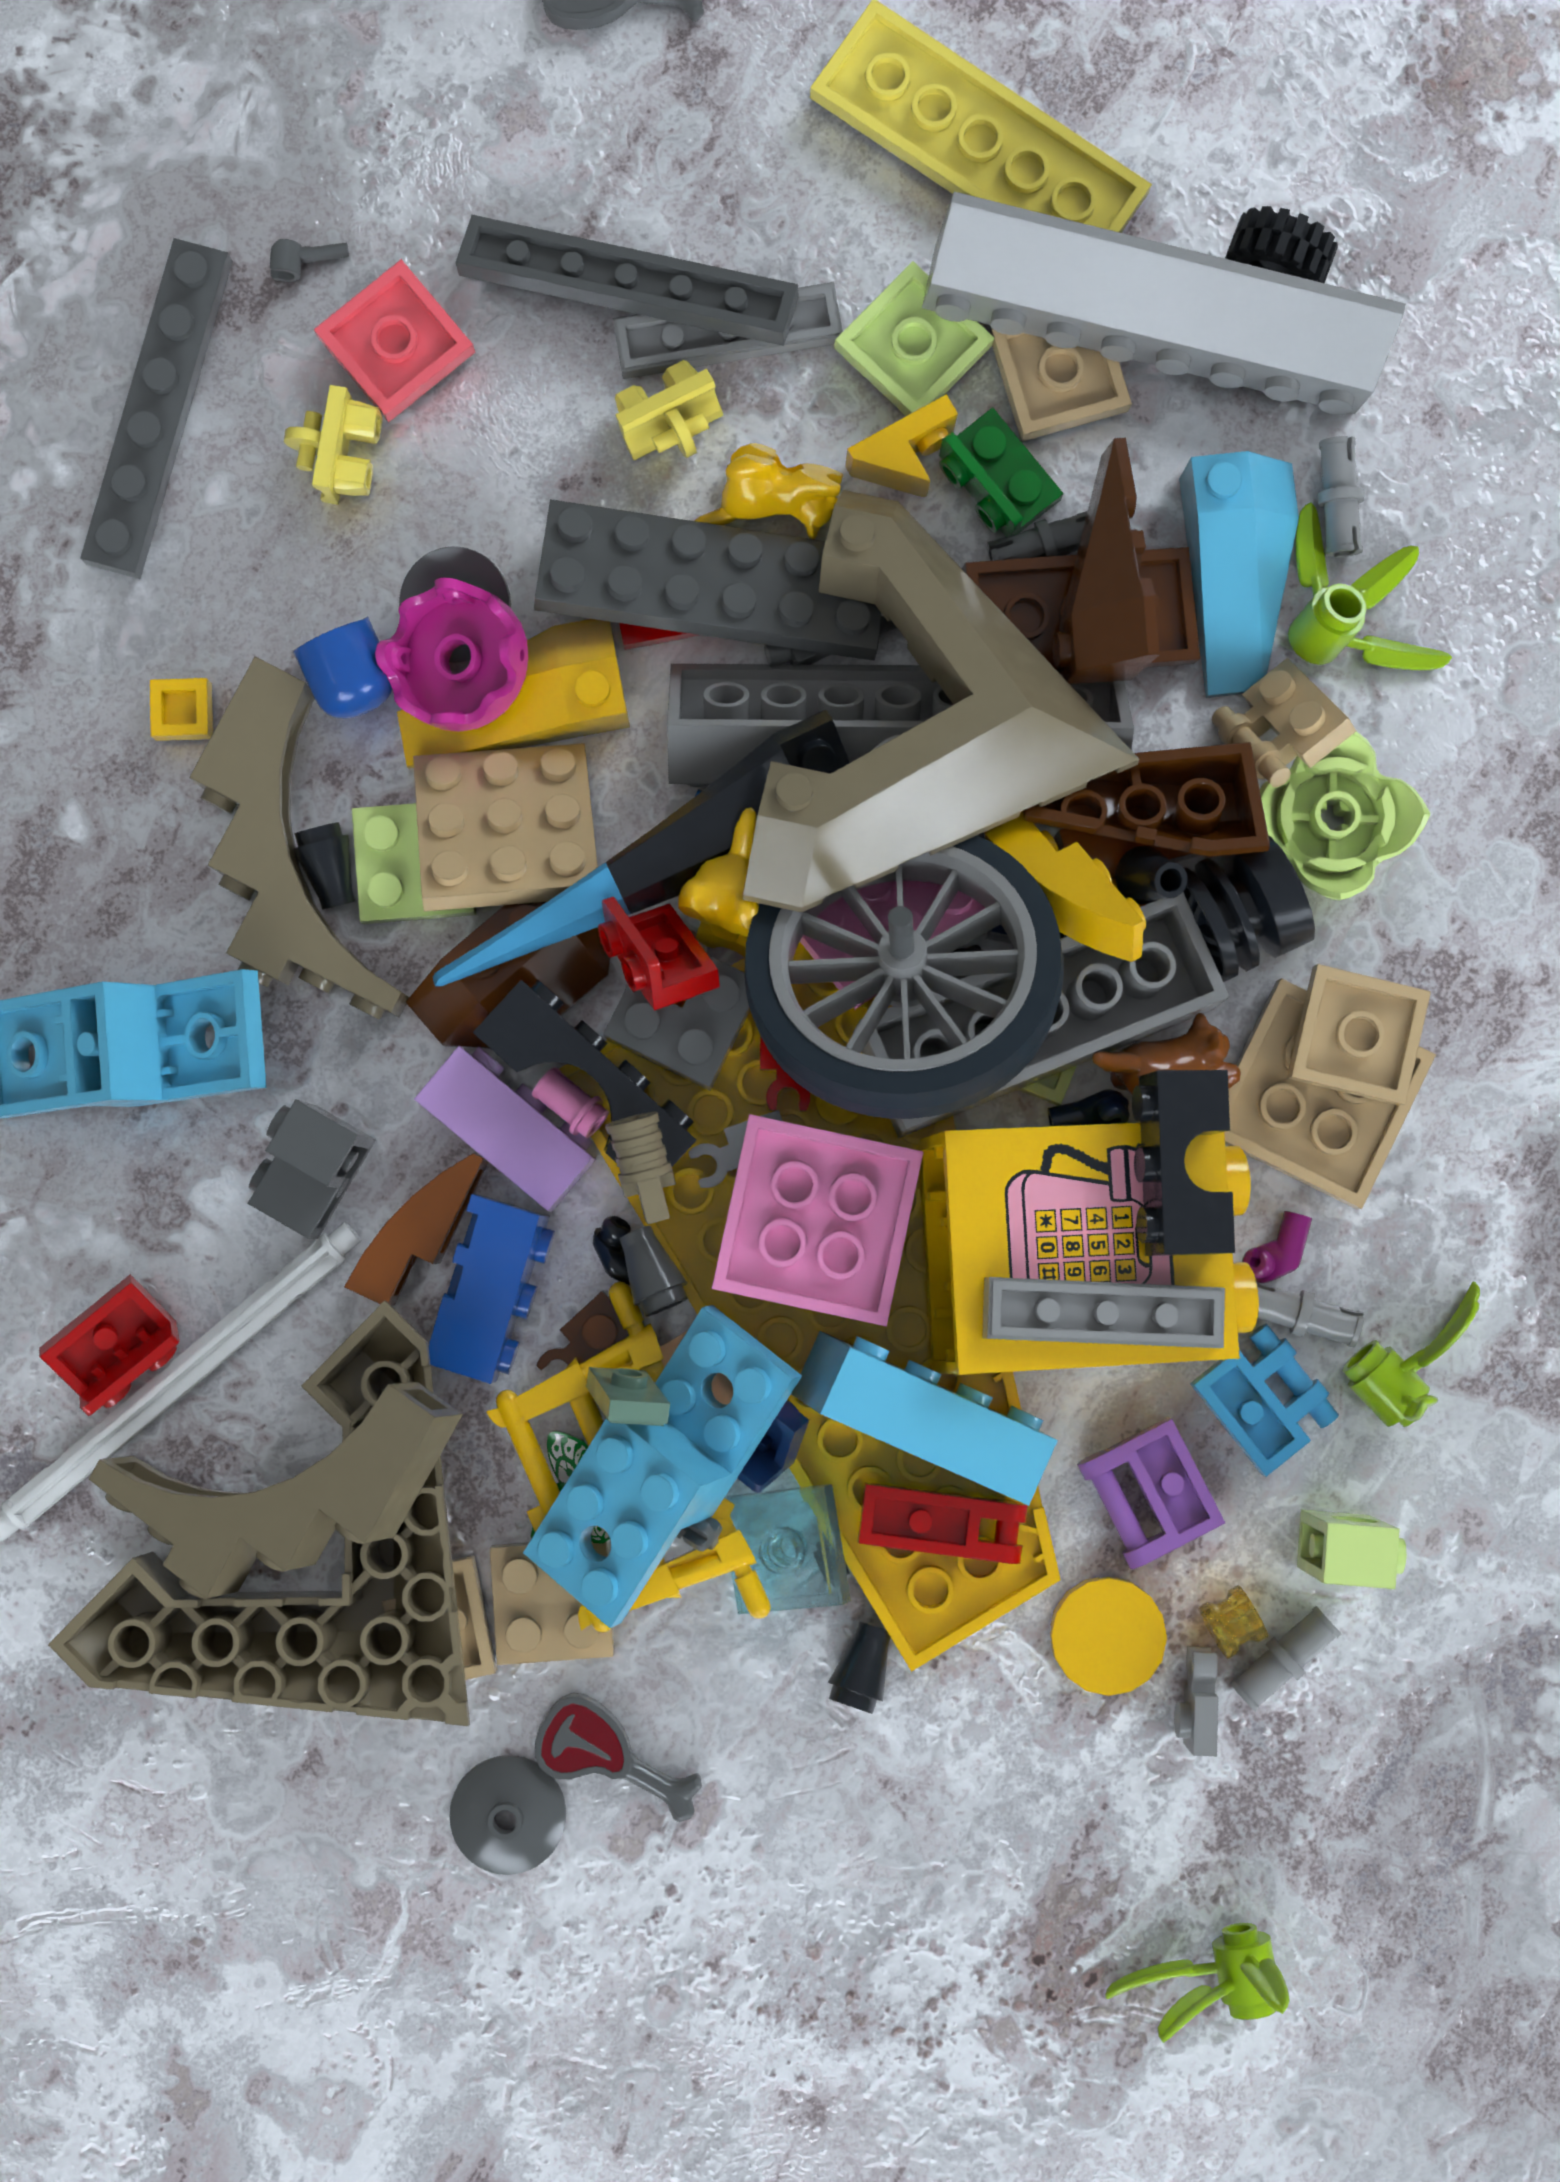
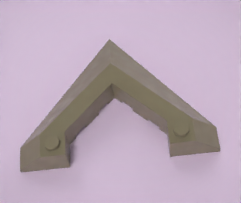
(1001, 748)
(303, 1645)

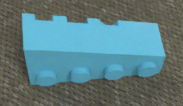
(924, 1418)

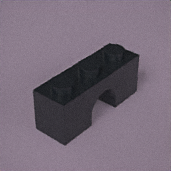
(1176, 1212)

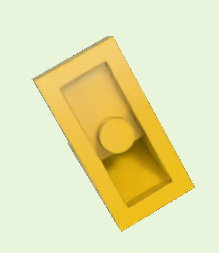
(890, 454)

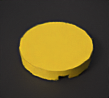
(1108, 1635)

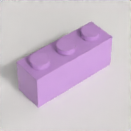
(506, 1126)

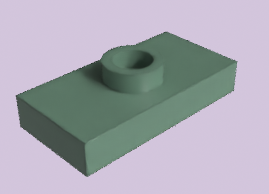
(628, 1396)

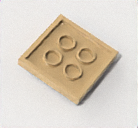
(503, 825)
(1307, 1129)

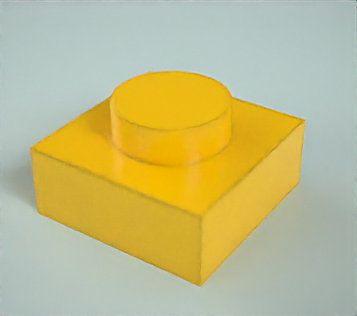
(181, 709)

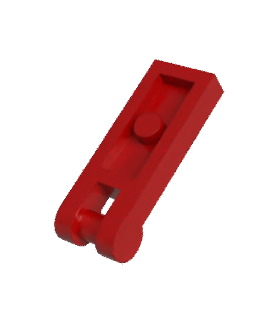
(940, 1523)

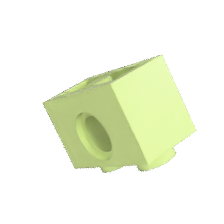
(1350, 1549)

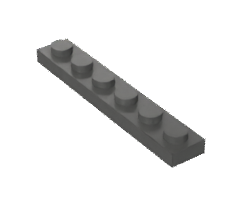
(627, 280)
(156, 408)

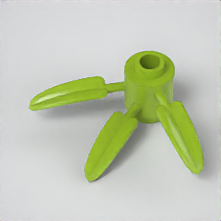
(1339, 611)
(1391, 1384)
(1245, 1974)

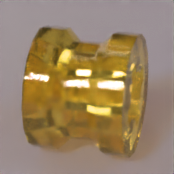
(1233, 1622)

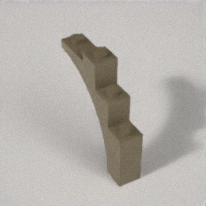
(251, 768)
(356, 1489)

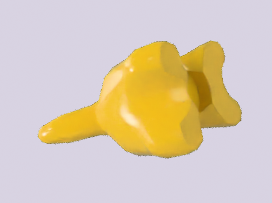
(764, 487)
(717, 893)

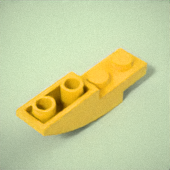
(1077, 888)

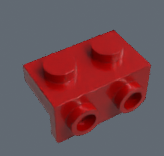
(657, 954)
(112, 1345)

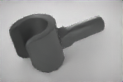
(288, 255)

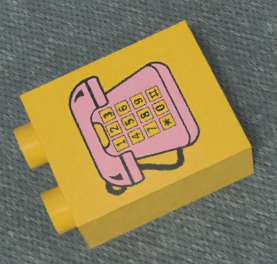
(1060, 1210)

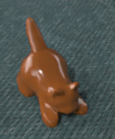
(1199, 1049)

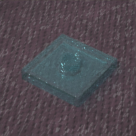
(794, 1545)

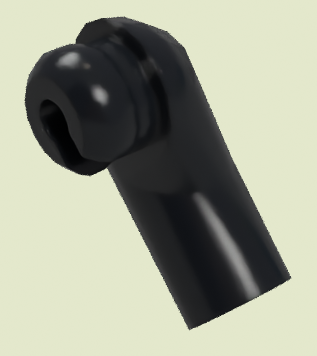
(609, 1247)

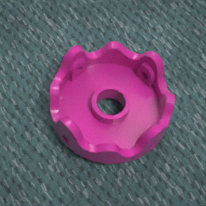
(422, 646)

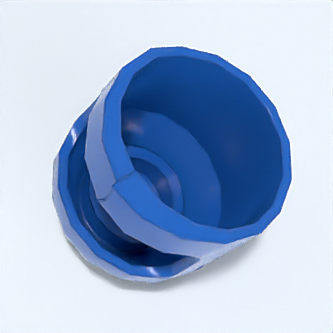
(344, 670)

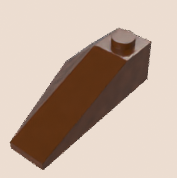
(1109, 610)
(1173, 799)

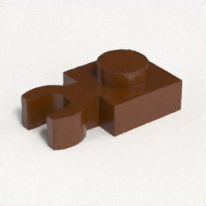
(589, 1333)

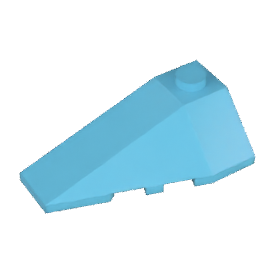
(1240, 546)

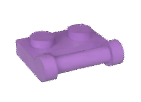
(1168, 1484)

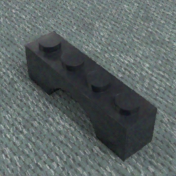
(531, 1032)

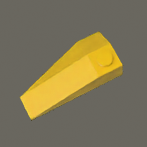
(567, 694)

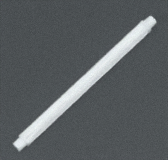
(176, 1379)

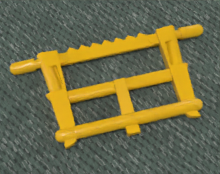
(636, 1352)

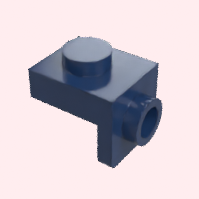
(776, 1449)

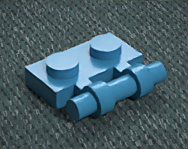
(1251, 1410)

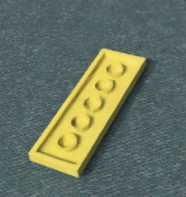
(968, 126)

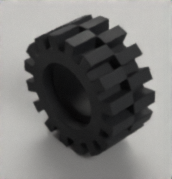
(1283, 243)

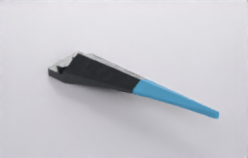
(665, 856)

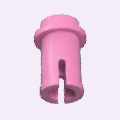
(571, 1103)

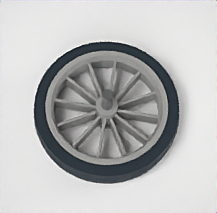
(903, 973)

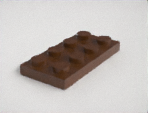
(1036, 589)

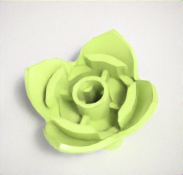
(1378, 814)

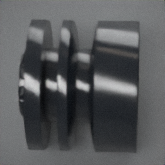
(1249, 904)

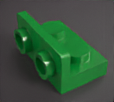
(998, 474)

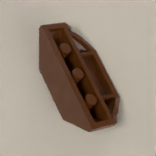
(456, 1009)

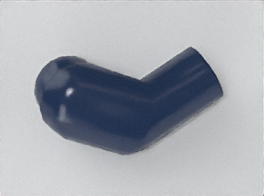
(1100, 1108)

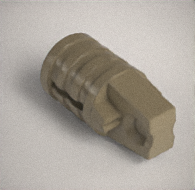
(642, 1162)

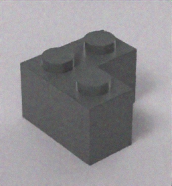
(685, 1039)
(310, 1167)

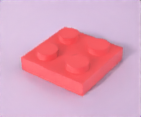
(394, 340)

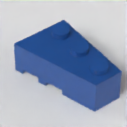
(489, 1289)

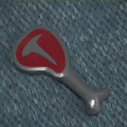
(586, 1738)

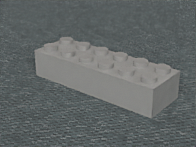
(1099, 1009)

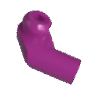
(1282, 1254)

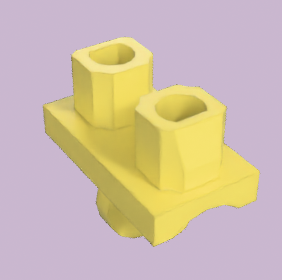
(670, 415)
(342, 422)

